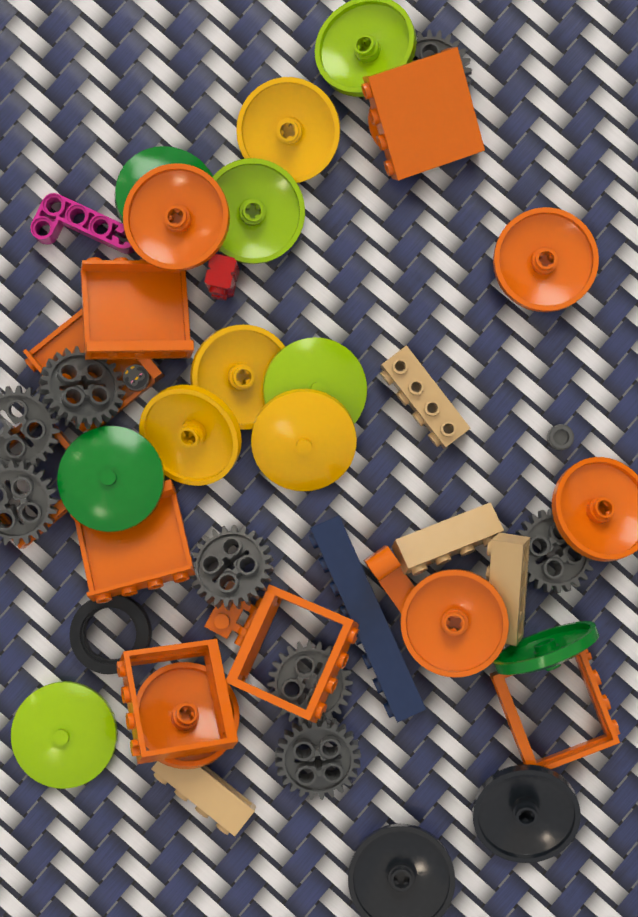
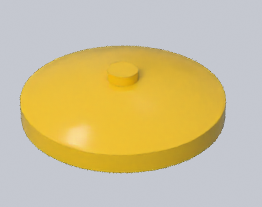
(290, 126)
(234, 368)
(192, 434)
(303, 440)

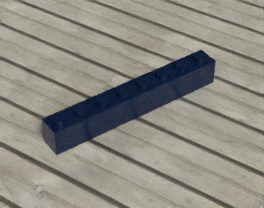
(362, 607)

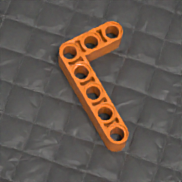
(390, 575)

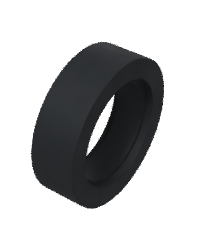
(79, 625)

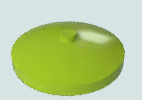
(363, 41)
(263, 208)
(318, 366)
(64, 734)

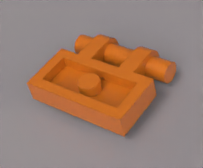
(224, 621)

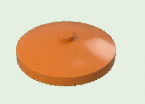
(176, 217)
(545, 259)
(598, 508)
(454, 623)
(180, 711)

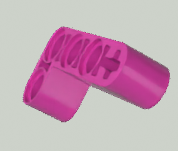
(88, 227)

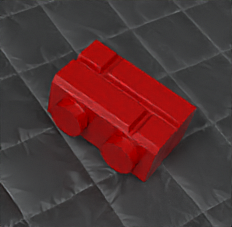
(222, 276)

